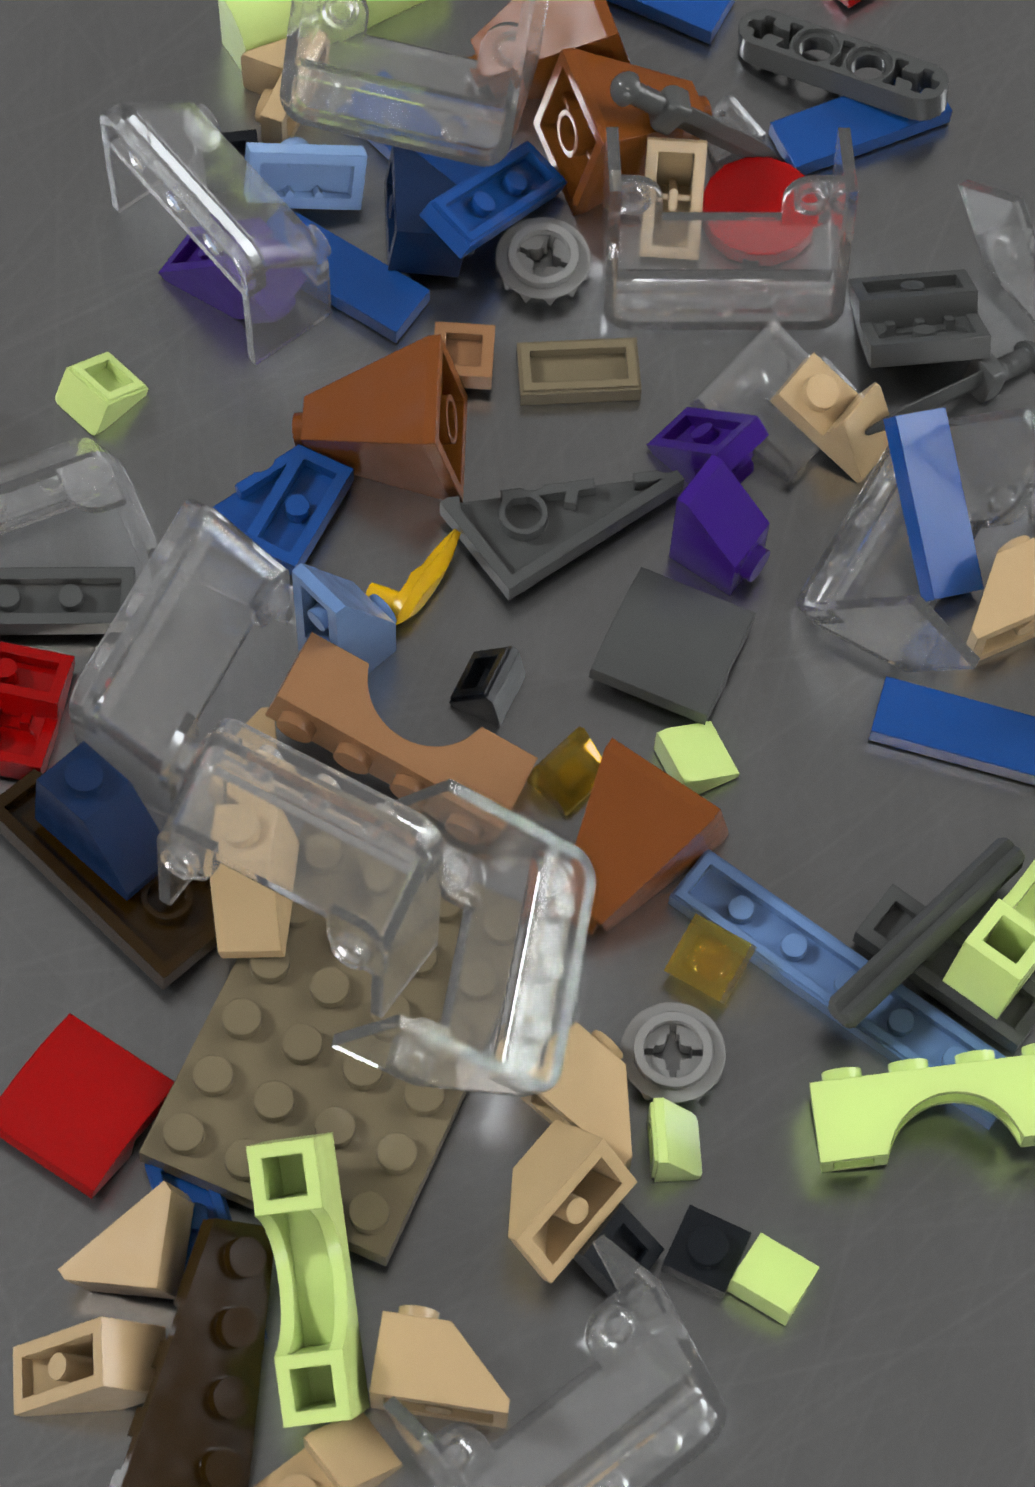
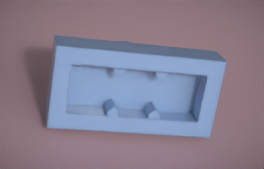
(311, 173)

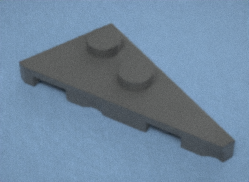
(543, 529)

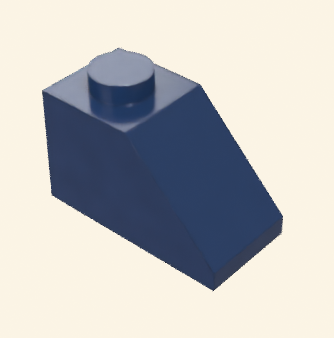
(410, 241)
(99, 819)

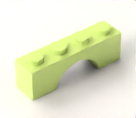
(999, 950)
(863, 1114)
(319, 1338)

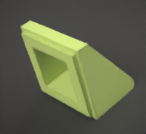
(99, 392)
(695, 756)
(673, 1142)
(772, 1278)

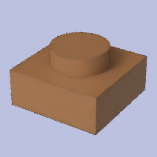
(470, 350)

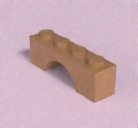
(330, 704)

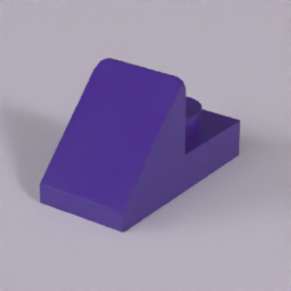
(702, 432)

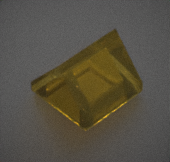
(567, 772)

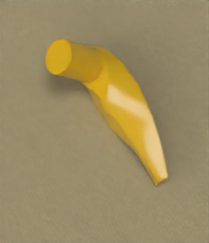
(420, 583)

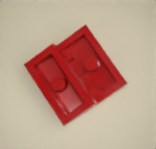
(31, 706)
(81, 1105)

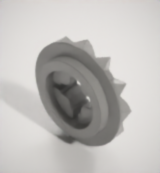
(530, 241)
(695, 1036)

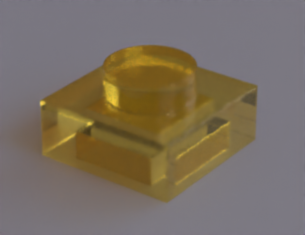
(710, 958)

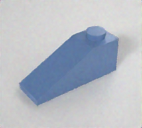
(342, 615)

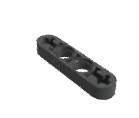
(779, 40)

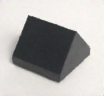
(490, 684)

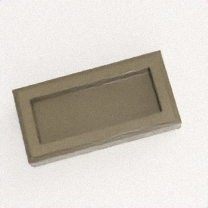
(578, 371)

